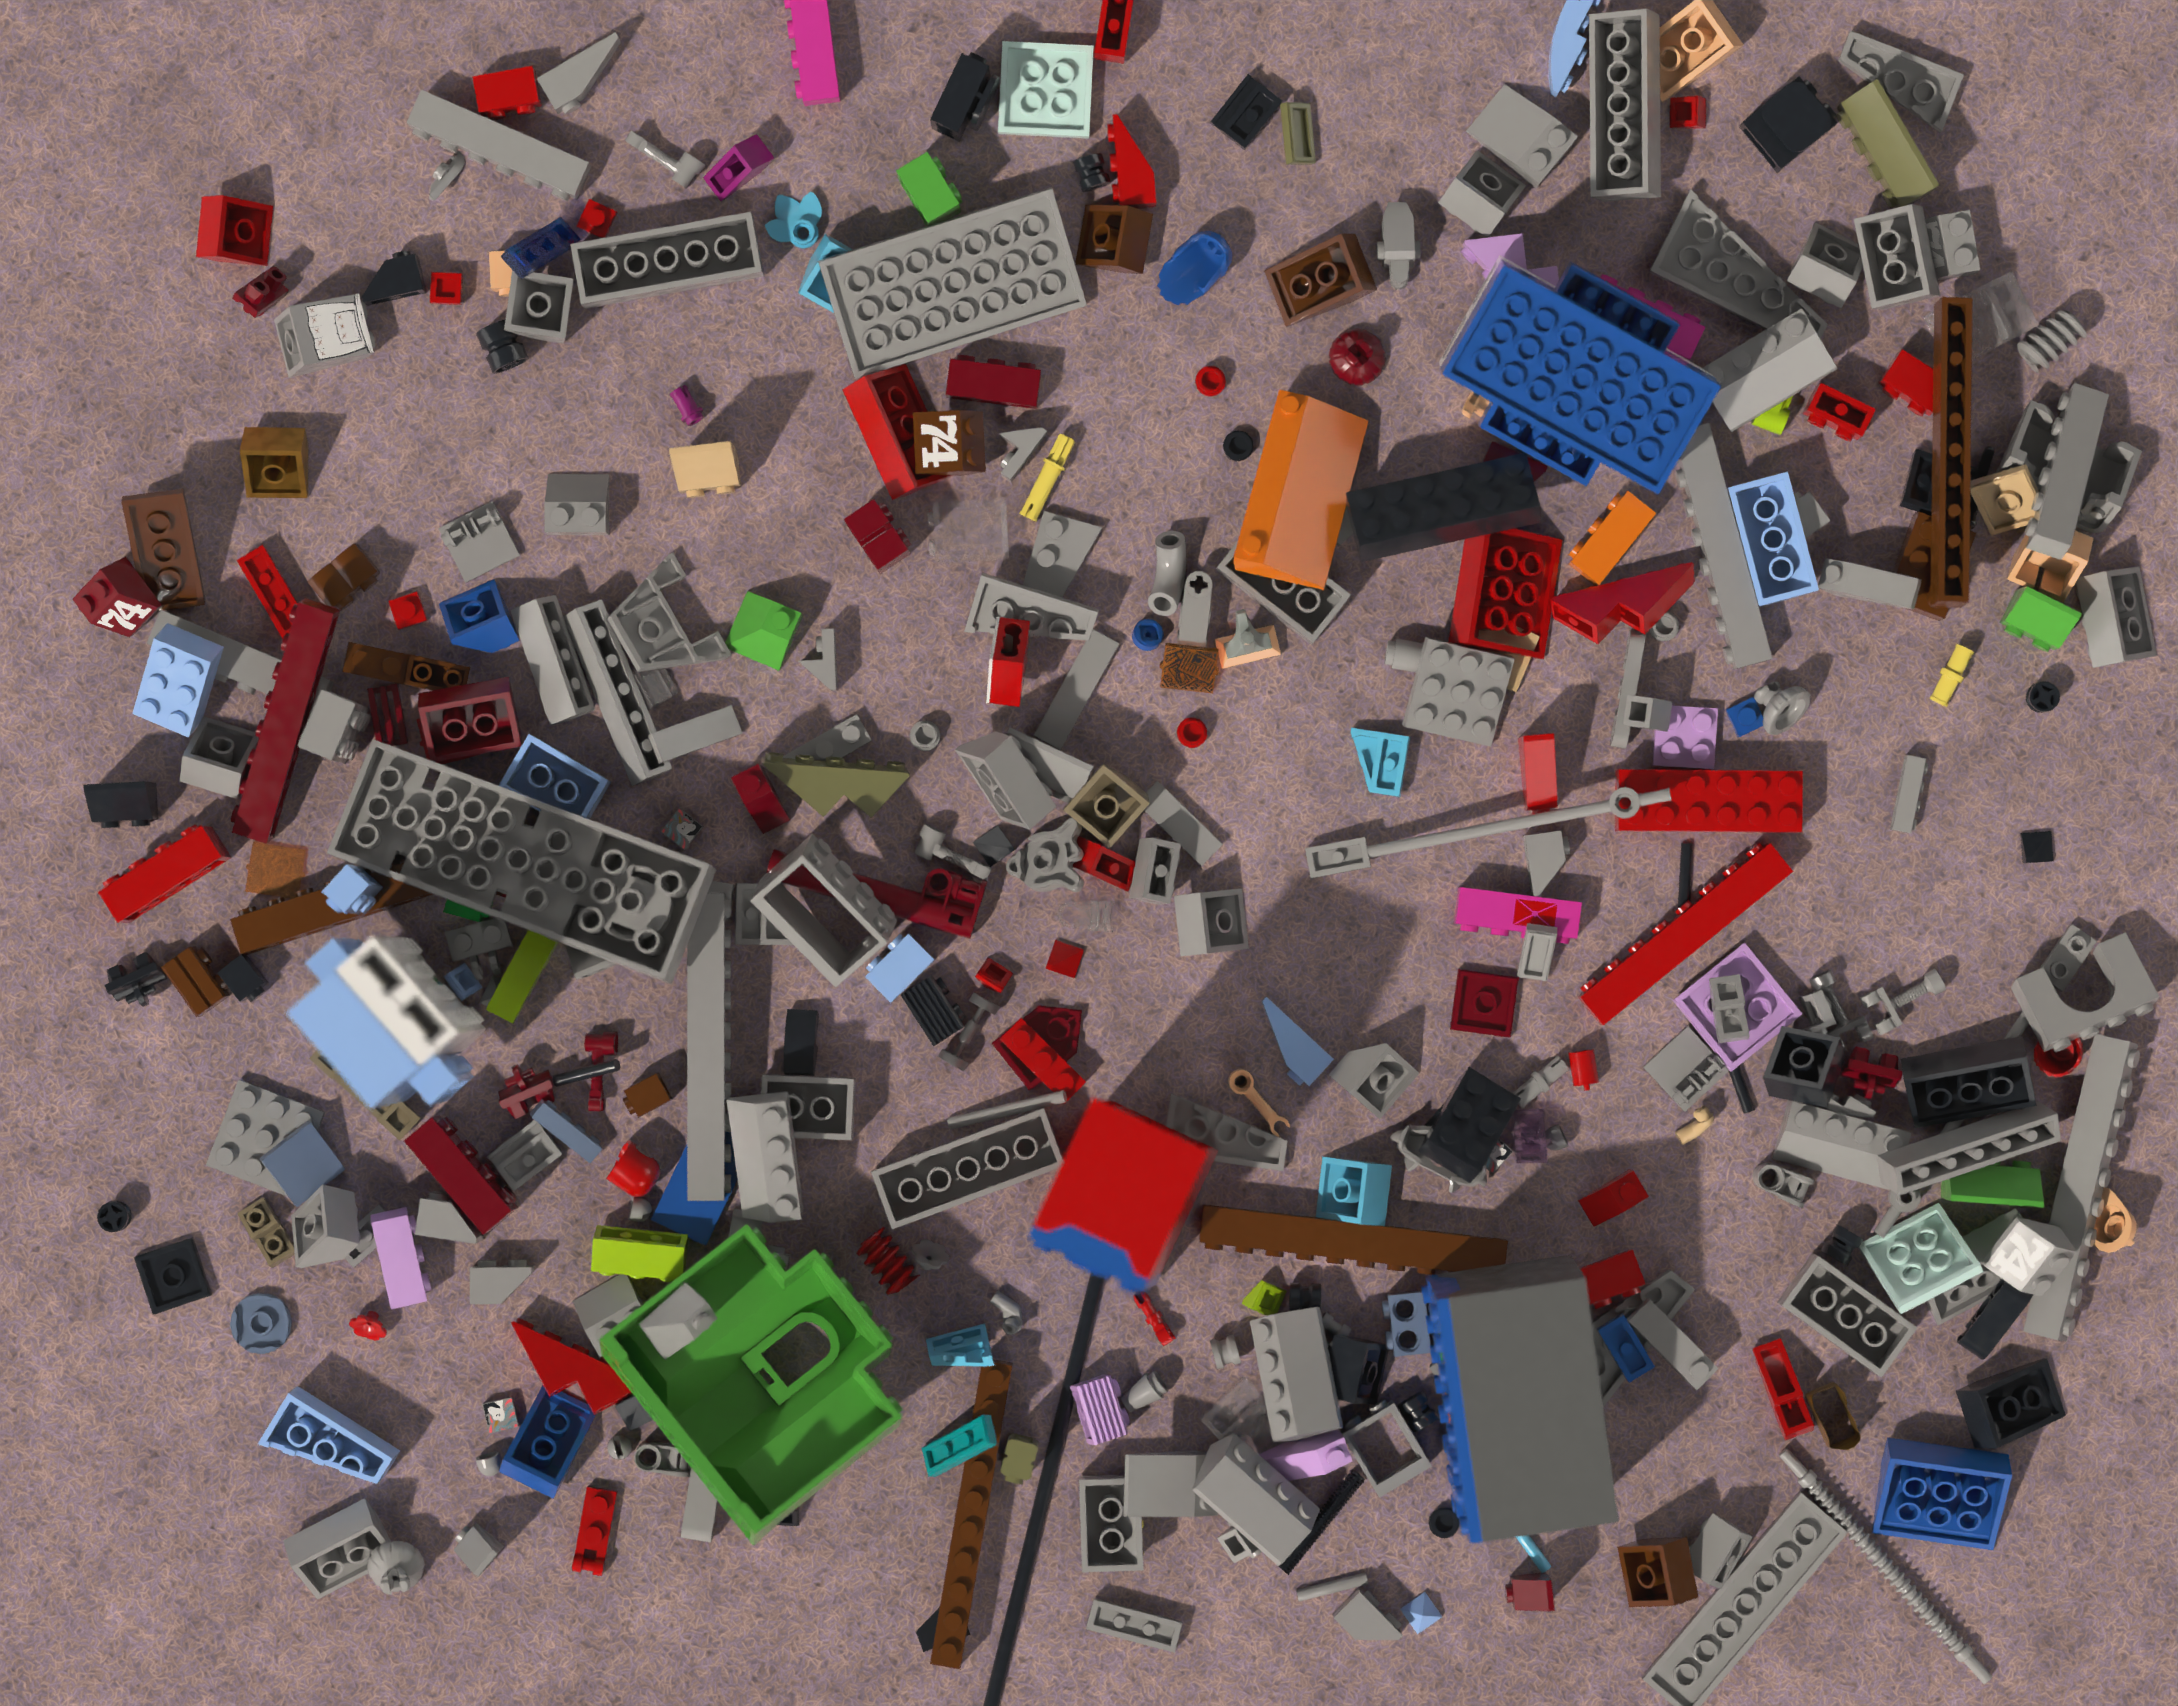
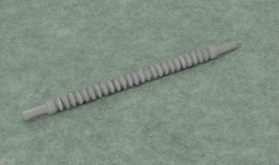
(1962, 1651)

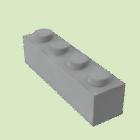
(1908, 793)

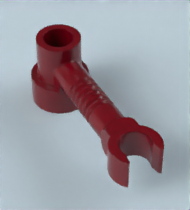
(599, 1045)

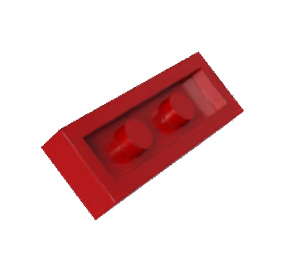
(269, 587)
(1042, 1059)

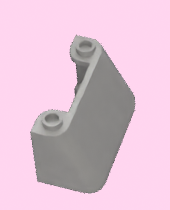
(2108, 476)

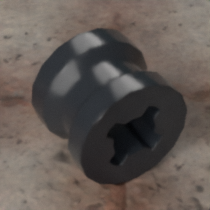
(2047, 694)
(108, 1217)

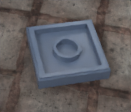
(302, 1163)

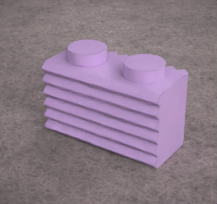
(1100, 1409)

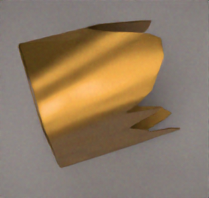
(1847, 1443)

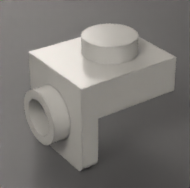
(1818, 1011)

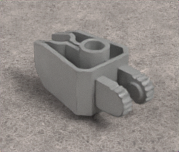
(1398, 243)

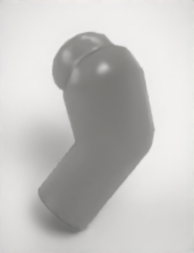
(1011, 1312)

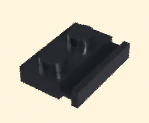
(1246, 112)

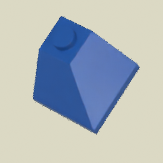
(479, 619)

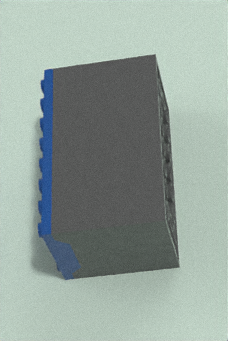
(1520, 1399)

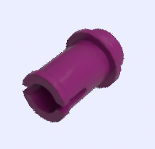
(687, 406)

